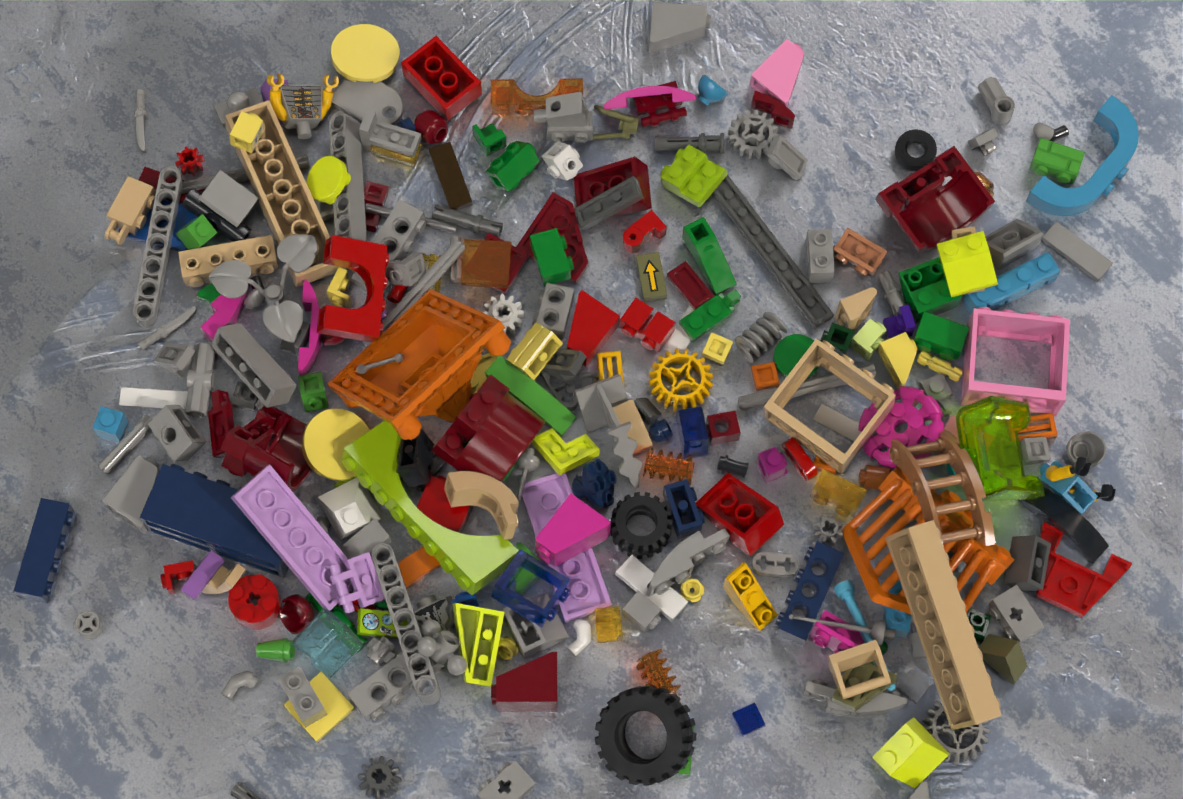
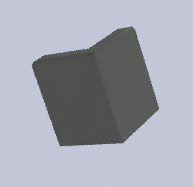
(301, 340)

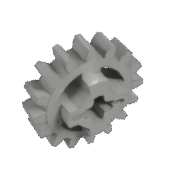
(753, 134)

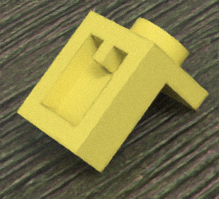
(338, 285)

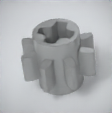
(830, 524)
(380, 651)

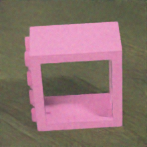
(1022, 327)

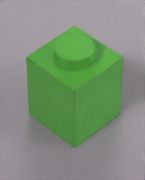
(196, 232)

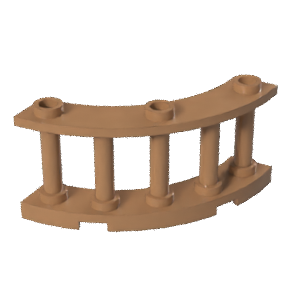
(965, 476)

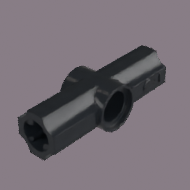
(219, 223)

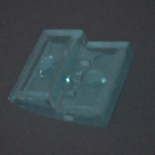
(327, 642)

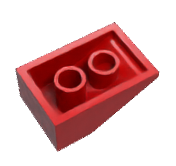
(742, 512)

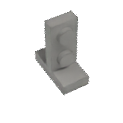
(387, 136)

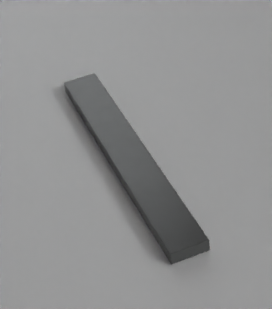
(772, 253)

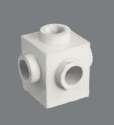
(562, 161)

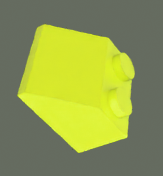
(967, 264)
(911, 754)

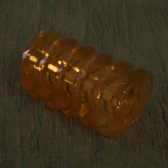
(669, 466)
(656, 673)

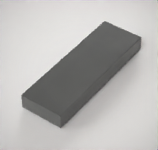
(609, 203)

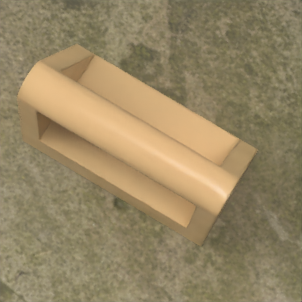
(855, 308)
(856, 657)

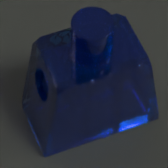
(692, 429)

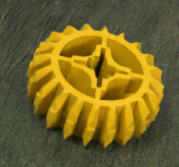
(665, 369)

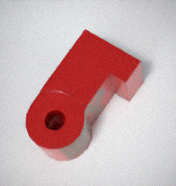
(642, 231)

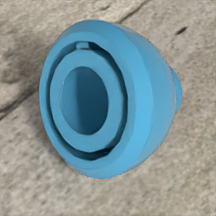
(710, 91)

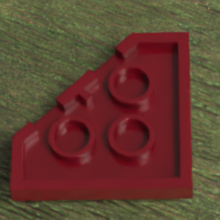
(561, 215)

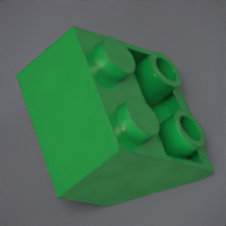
(927, 289)

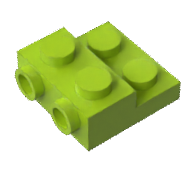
(692, 176)

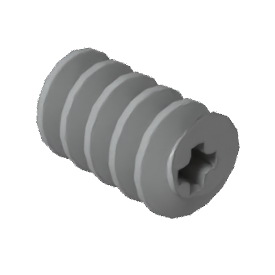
(760, 334)

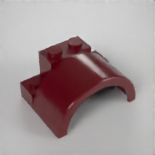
(931, 211)
(497, 432)
(249, 451)

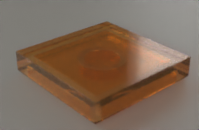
(486, 263)

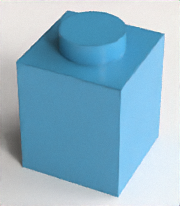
(110, 424)

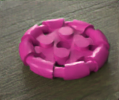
(901, 414)

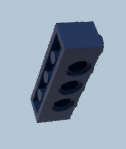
(829, 560)

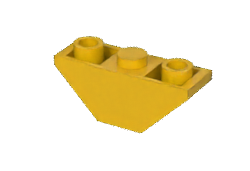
(749, 596)

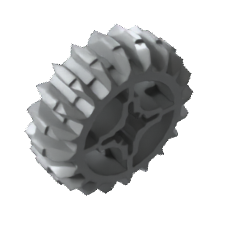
(955, 752)

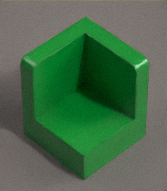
(489, 138)

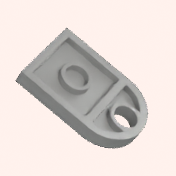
(358, 96)

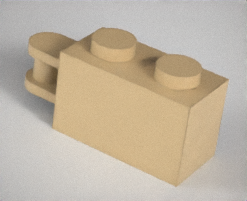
(129, 209)

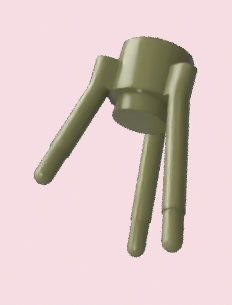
(627, 124)

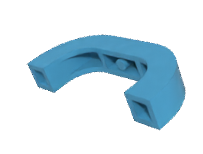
(1072, 201)

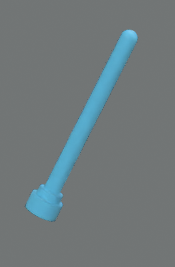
(845, 591)

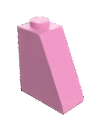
(779, 72)

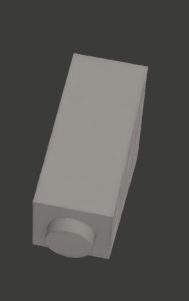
(676, 24)
(132, 491)

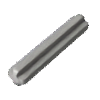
(127, 443)

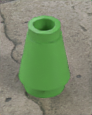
(276, 650)

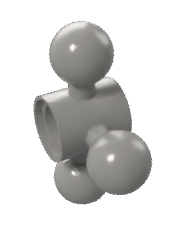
(441, 647)

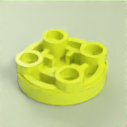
(327, 179)

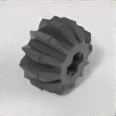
(388, 773)

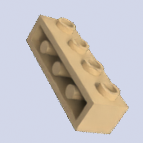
(200, 262)

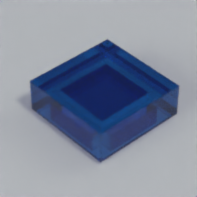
(748, 719)

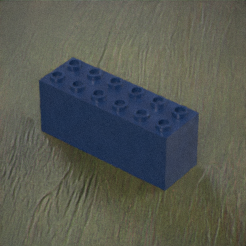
(205, 517)

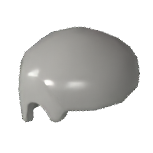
(1088, 446)

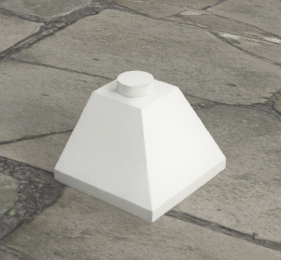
(349, 508)

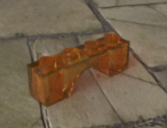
(510, 99)

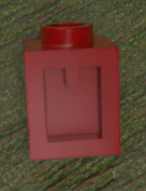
(179, 571)

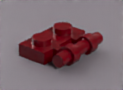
(651, 104)

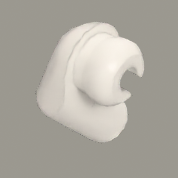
(583, 633)

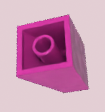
(571, 532)

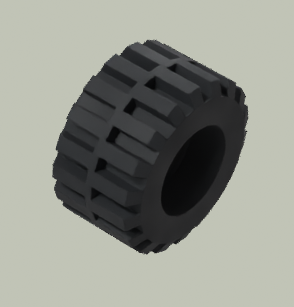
(641, 506)

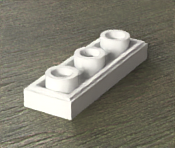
(639, 578)

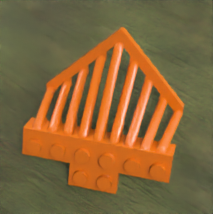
(985, 560)

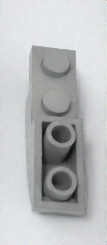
(681, 560)
(880, 705)

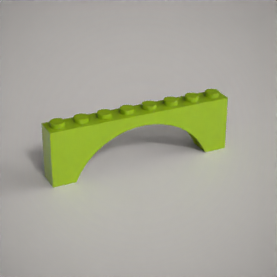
(468, 558)

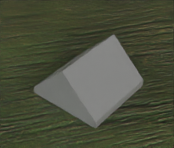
(229, 198)
(1012, 242)

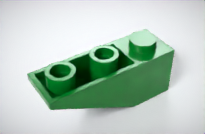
(708, 255)

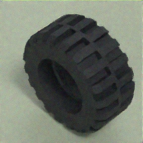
(614, 743)

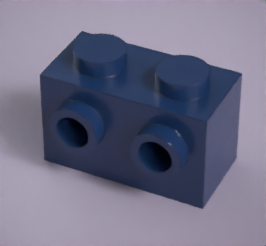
(684, 512)

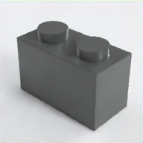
(1030, 563)

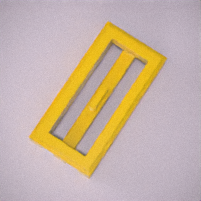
(608, 355)

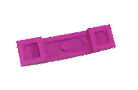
(621, 101)
(309, 354)

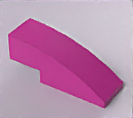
(225, 313)

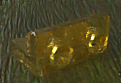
(837, 493)

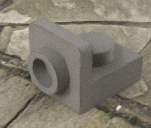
(408, 270)

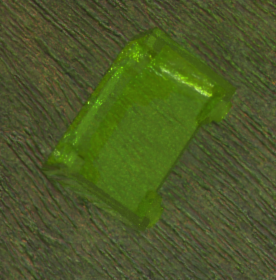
(990, 437)

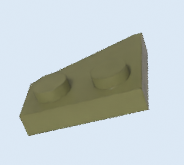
(856, 676)

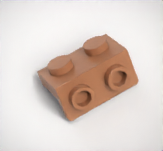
(859, 252)

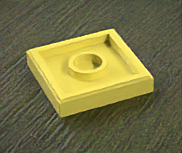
(334, 703)

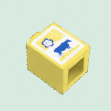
(246, 131)

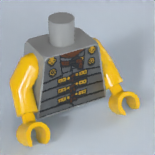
(301, 105)

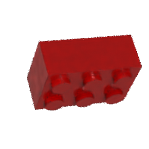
(441, 78)

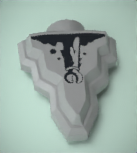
(438, 610)

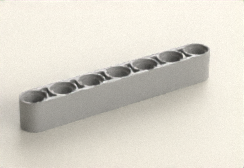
(350, 204)
(158, 235)
(400, 613)

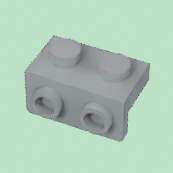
(579, 134)

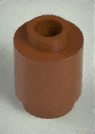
(873, 476)

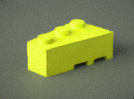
(479, 641)

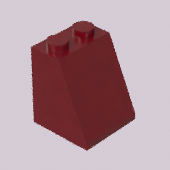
(528, 687)

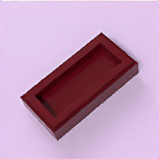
(689, 285)

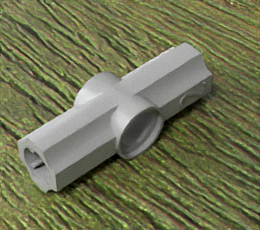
(200, 380)

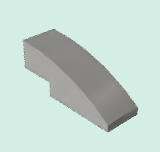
(365, 540)

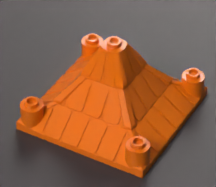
(440, 354)

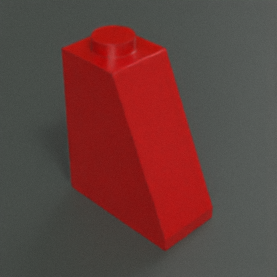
(591, 326)

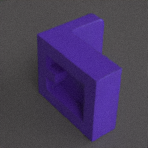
(900, 323)

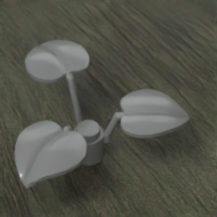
(281, 316)

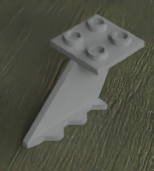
(597, 411)

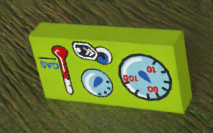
(376, 623)

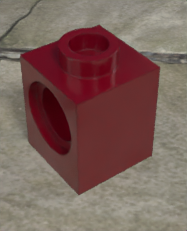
(727, 419)

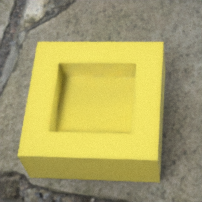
(717, 348)

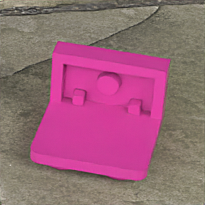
(834, 637)

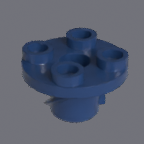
(595, 484)

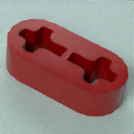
(799, 459)

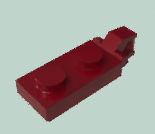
(220, 421)

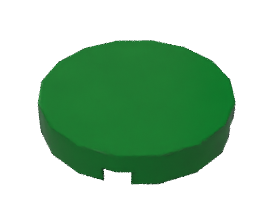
(790, 351)

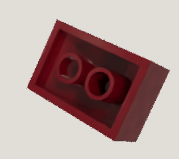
(598, 180)

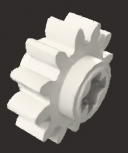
(503, 306)

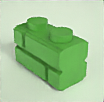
(1056, 161)

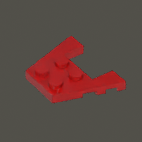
(1073, 585)

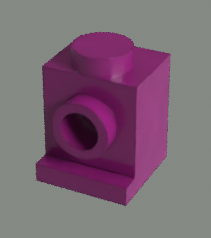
(772, 464)

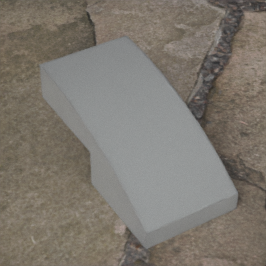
(1034, 450)

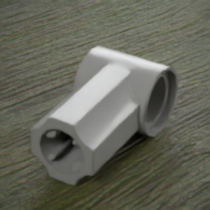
(997, 99)

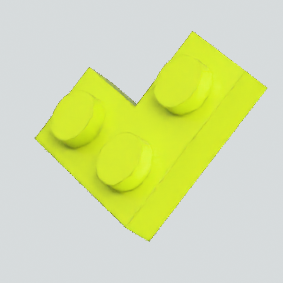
(564, 455)

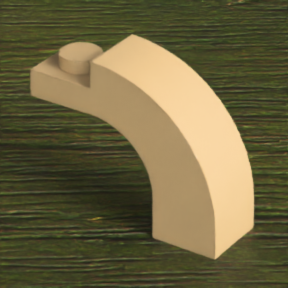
(485, 492)

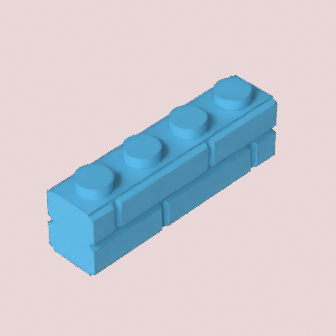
(1015, 284)

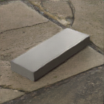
(1076, 251)

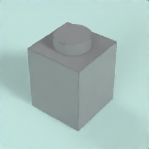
(642, 612)

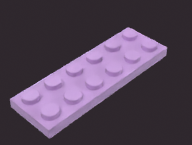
(292, 533)
(587, 587)

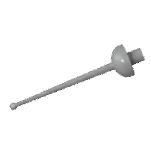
(526, 463)
(878, 630)

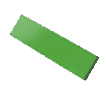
(532, 395)

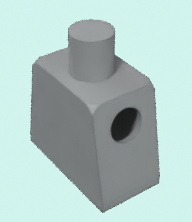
(564, 111)

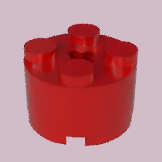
(241, 598)

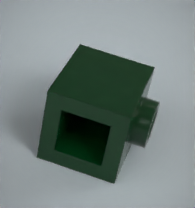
(838, 337)

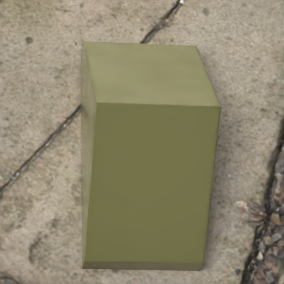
(1004, 656)

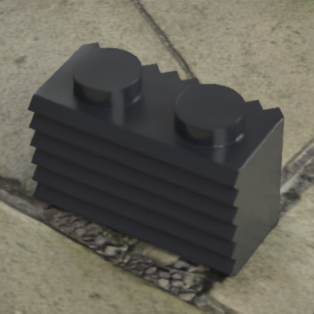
(415, 459)

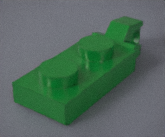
(709, 314)

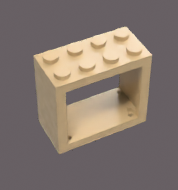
(843, 368)

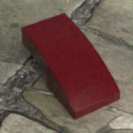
(779, 112)
(377, 195)

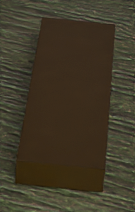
(450, 176)

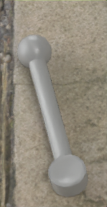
(361, 369)

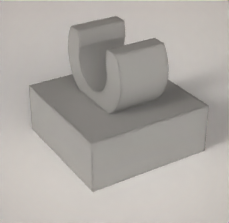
(984, 141)

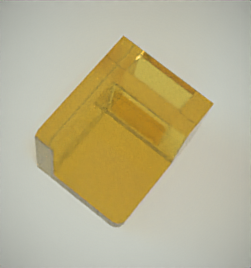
(608, 624)

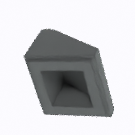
(647, 410)

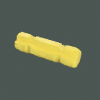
(939, 365)

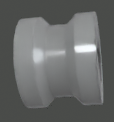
(86, 620)

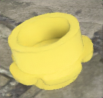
(692, 584)
(507, 648)

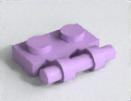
(363, 579)

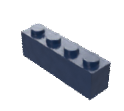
(44, 550)

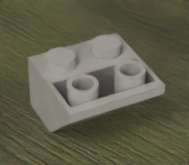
(531, 637)

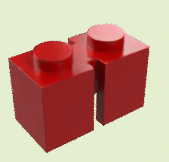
(656, 332)

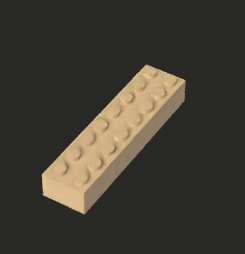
(282, 189)
(943, 625)

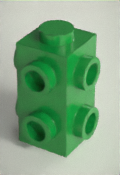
(512, 165)

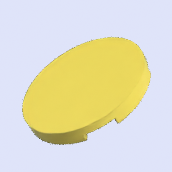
(365, 53)
(327, 437)

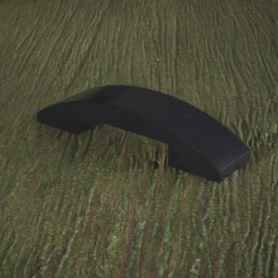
(1070, 523)

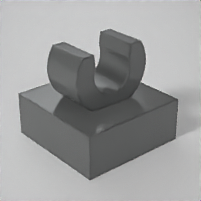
(244, 397)

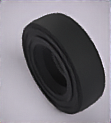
(915, 136)

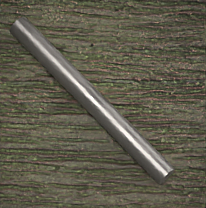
(432, 223)

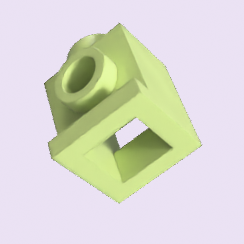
(868, 339)

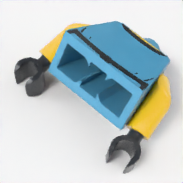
(1071, 487)

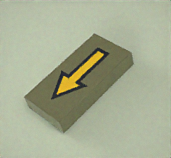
(651, 276)

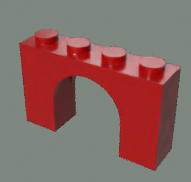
(369, 262)

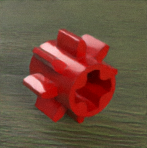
(189, 161)

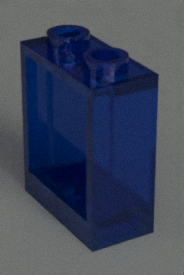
(522, 605)

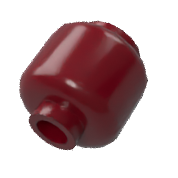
(431, 126)

